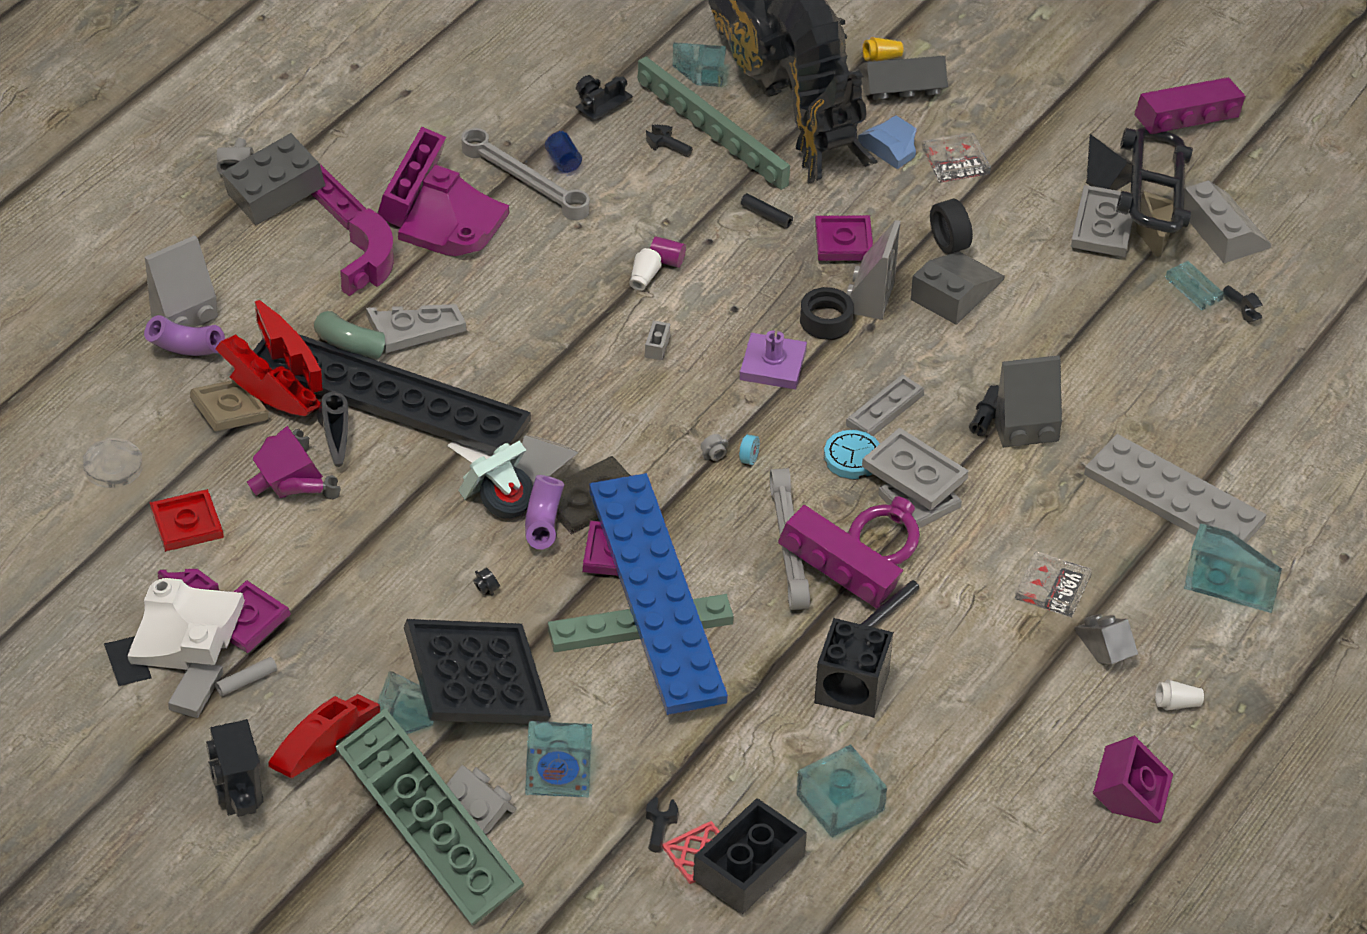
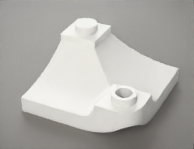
(184, 625)

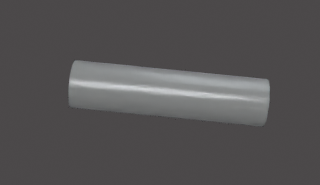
(246, 676)

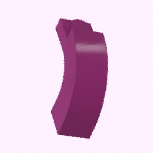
(375, 238)

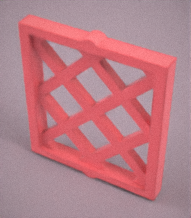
(678, 863)

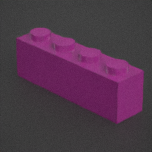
(1189, 105)
(409, 177)
(840, 556)

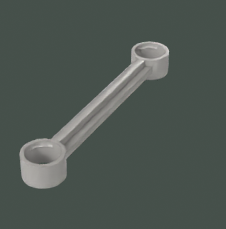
(525, 174)
(797, 584)

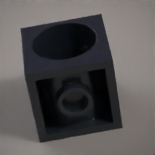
(853, 667)

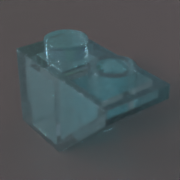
(700, 63)

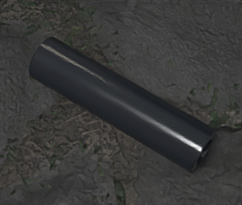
(767, 210)

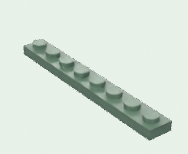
(713, 123)

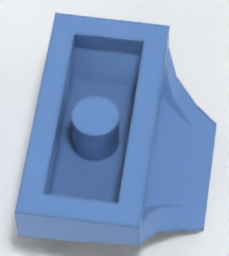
(891, 141)

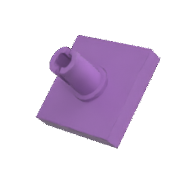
(773, 360)

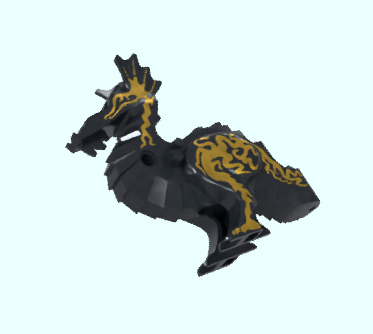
(802, 49)

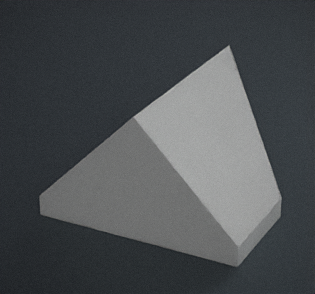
(543, 456)

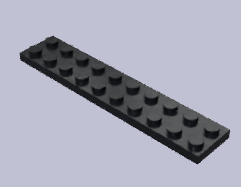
(412, 398)

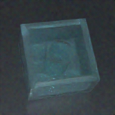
(841, 790)

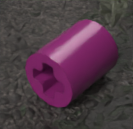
(671, 252)

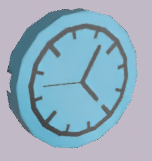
(845, 453)

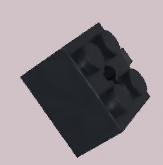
(235, 767)

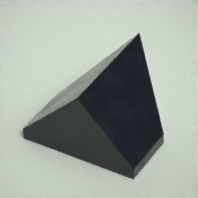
(1107, 166)

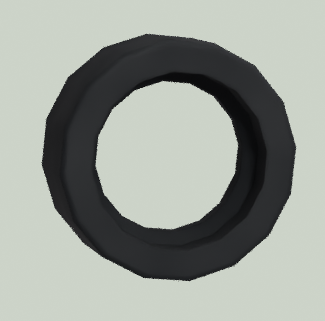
(951, 226)
(827, 298)

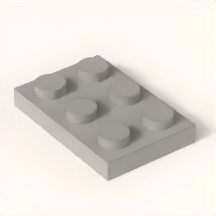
(1099, 225)
(915, 468)

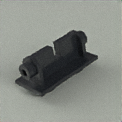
(604, 100)

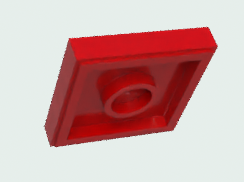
(186, 520)

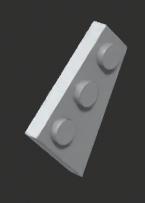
(414, 327)

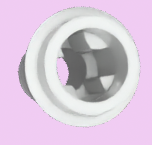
(645, 267)
(1176, 695)

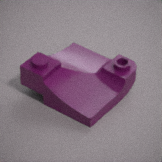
(452, 215)

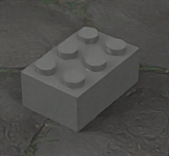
(273, 179)

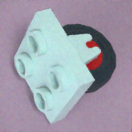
(501, 484)

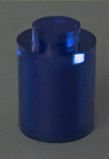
(563, 152)

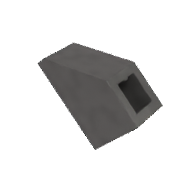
(1107, 638)

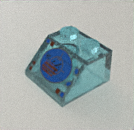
(558, 759)

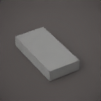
(195, 689)

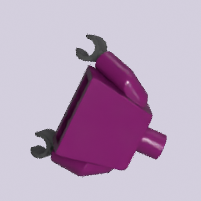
(289, 468)

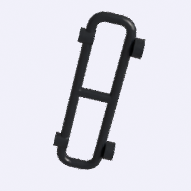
(1131, 200)

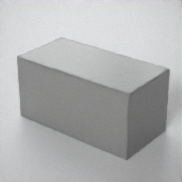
(657, 340)

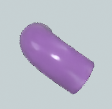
(183, 339)
(542, 511)

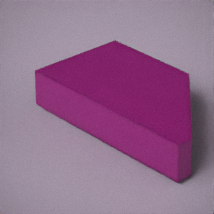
(192, 578)

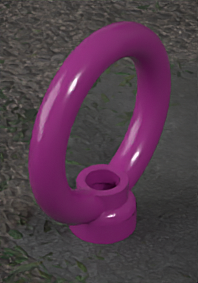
(898, 511)

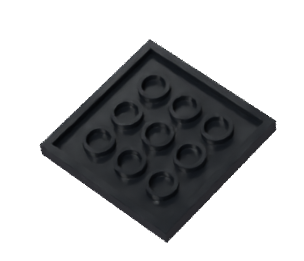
(476, 671)

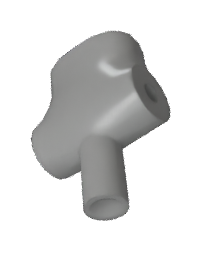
(232, 155)

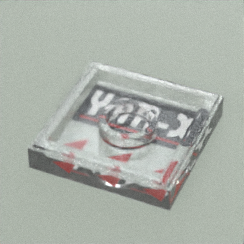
(956, 157)
(1053, 584)

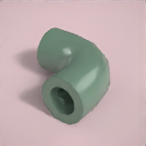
(349, 336)

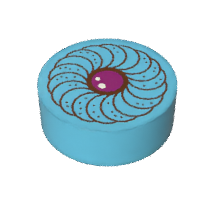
(749, 449)

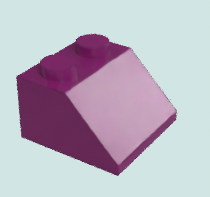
(1133, 781)

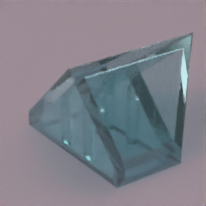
(404, 703)

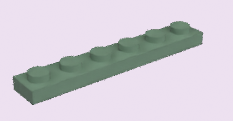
(620, 625)

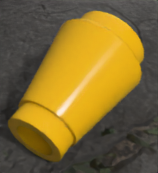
(881, 49)

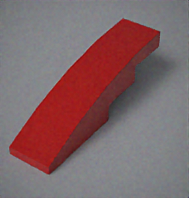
(286, 343)

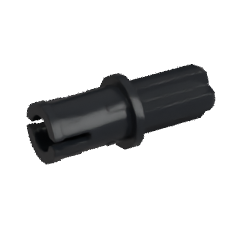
(985, 411)

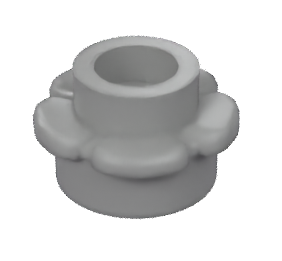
(714, 447)

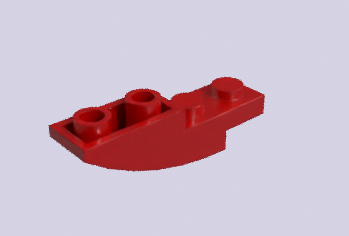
(273, 387)
(318, 732)

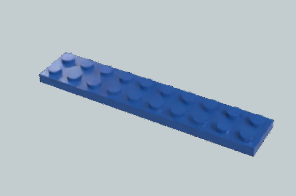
(658, 594)

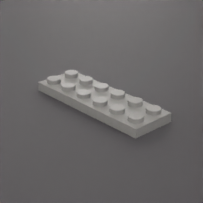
(1170, 490)

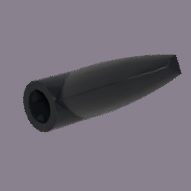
(334, 419)

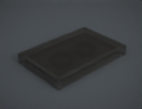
(576, 504)

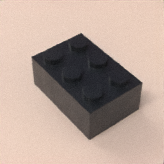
(749, 855)

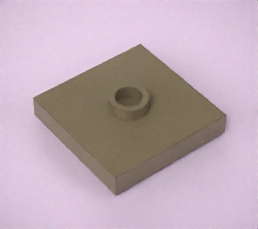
(228, 405)

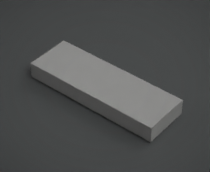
(885, 406)

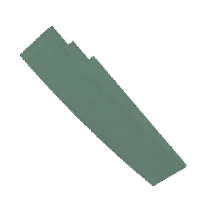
(430, 816)

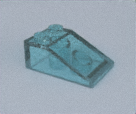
(1231, 570)

